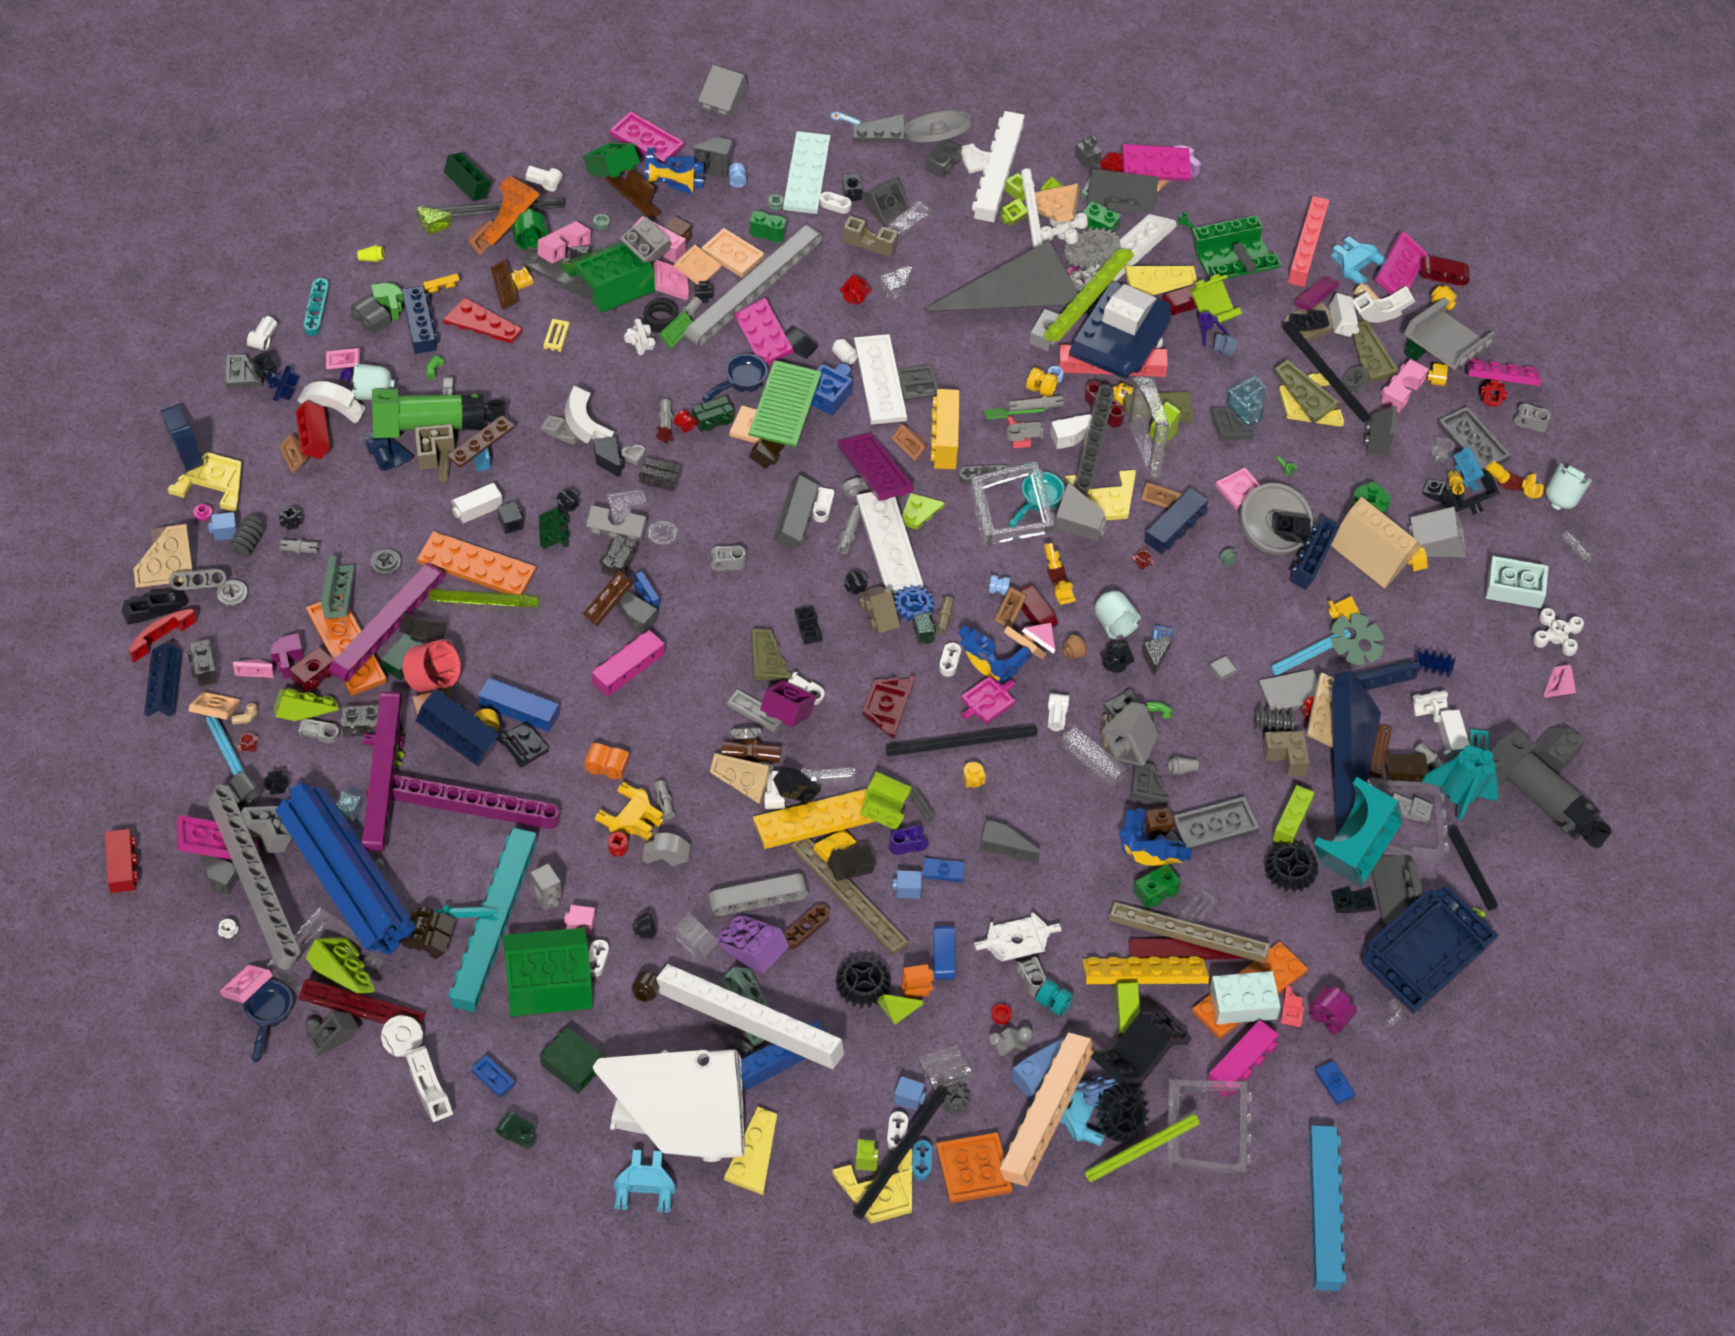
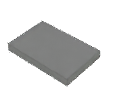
(1288, 690)

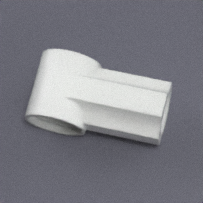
(548, 179)
(261, 336)
(1057, 710)
(772, 797)

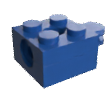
(833, 388)

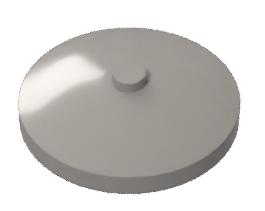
(937, 126)
(1258, 516)

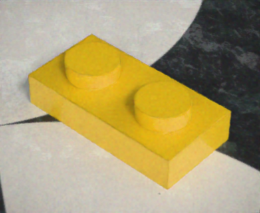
(434, 285)
(839, 840)

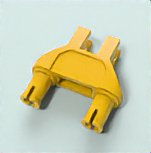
(633, 816)

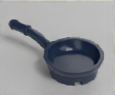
(743, 373)
(267, 1009)

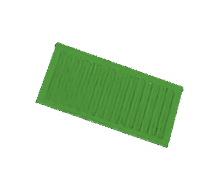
(785, 403)

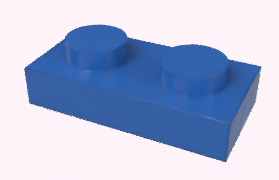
(649, 595)
(493, 1076)

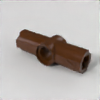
(752, 751)

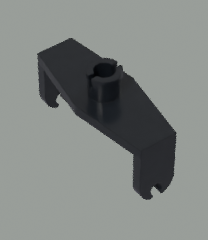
(1475, 505)

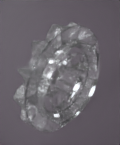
(660, 527)

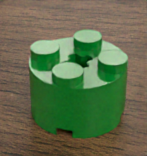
(528, 229)
(1374, 495)

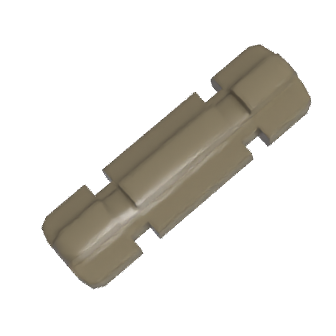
(444, 467)

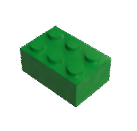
(611, 159)

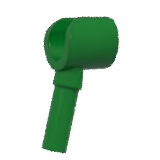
(1184, 220)

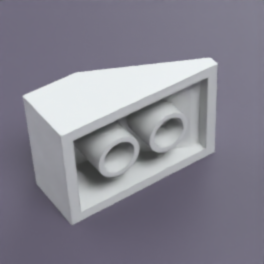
(1128, 309)

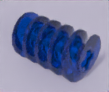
(1435, 662)

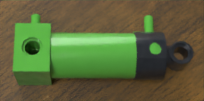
(404, 413)

